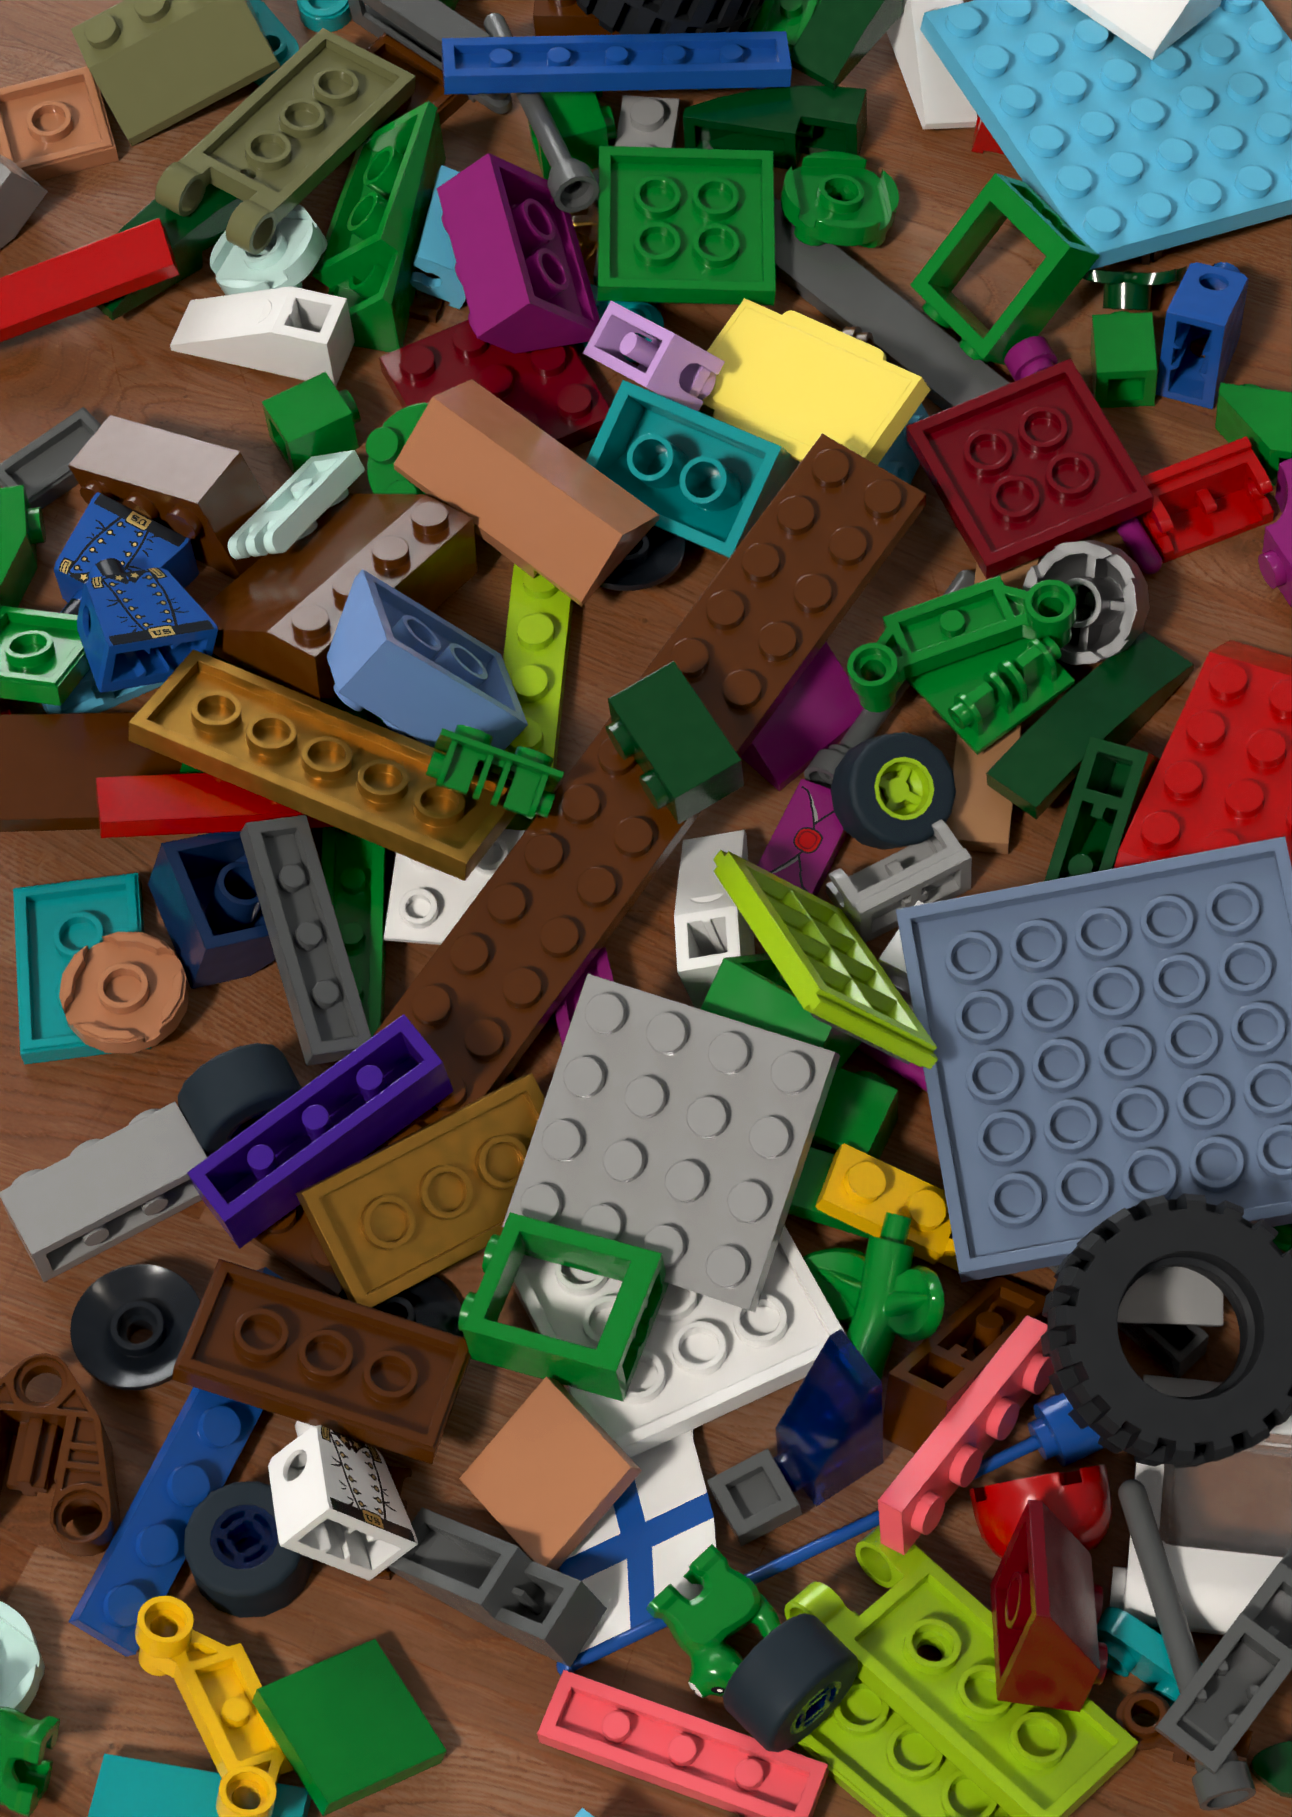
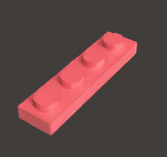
(958, 1443)
(679, 1751)

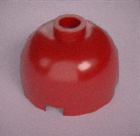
(1076, 1497)

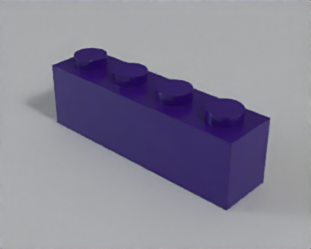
(321, 1130)

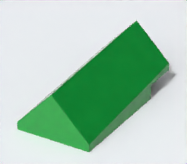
(381, 226)

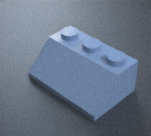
(419, 668)

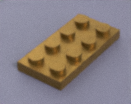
(425, 1195)

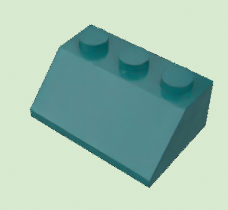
(689, 467)

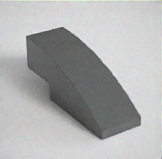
(500, 1587)

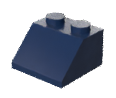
(211, 908)

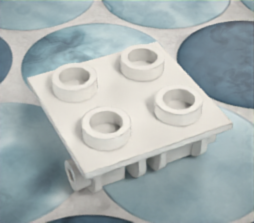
(430, 902)

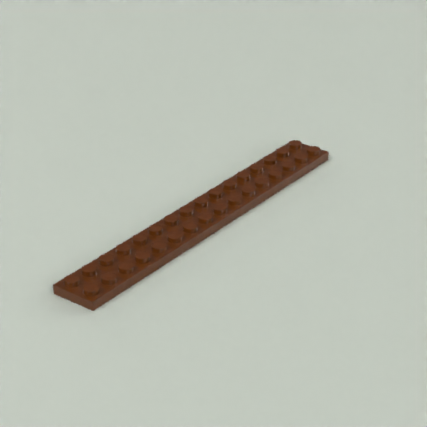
(603, 838)

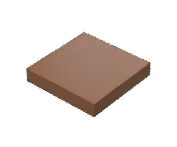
(55, 125)
(550, 1474)

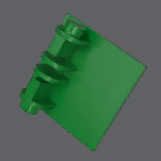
(994, 689)
(528, 769)

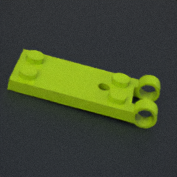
(1018, 1754)

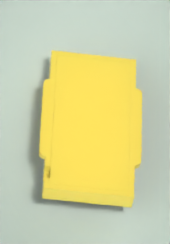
(802, 379)

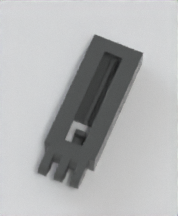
(421, 28)

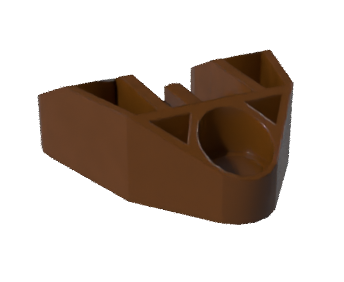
(85, 1459)

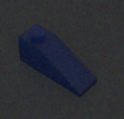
(832, 1423)

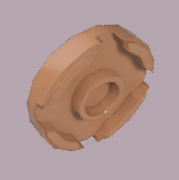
(124, 992)

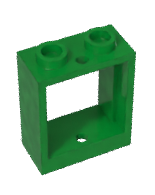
(1043, 294)
(599, 1370)

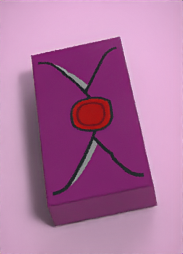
(805, 839)

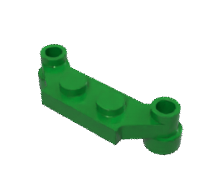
(955, 629)

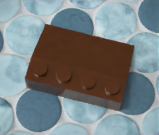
(289, 603)

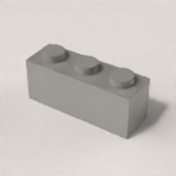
(105, 1191)

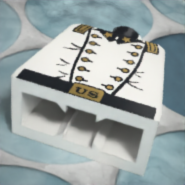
(338, 1503)

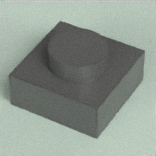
(754, 1497)

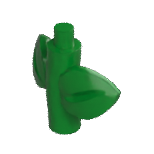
(880, 1292)

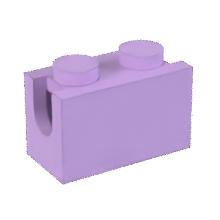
(666, 364)

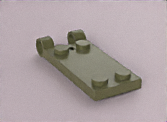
(288, 136)

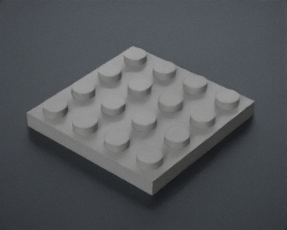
(675, 1136)

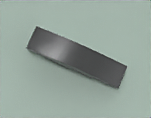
(1236, 1675)

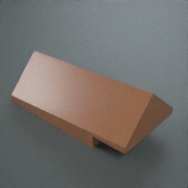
(523, 490)

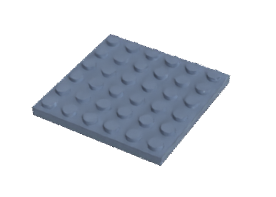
(1107, 1048)

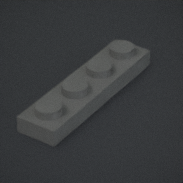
(305, 938)

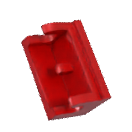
(1207, 499)

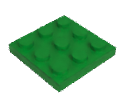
(686, 225)

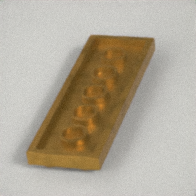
(319, 763)

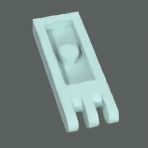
(297, 505)

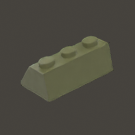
(172, 58)

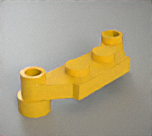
(219, 1694)

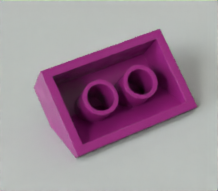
(517, 258)

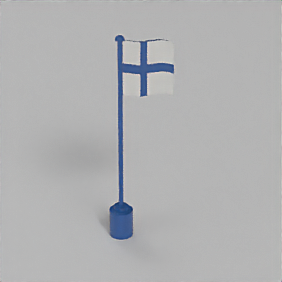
(669, 1522)

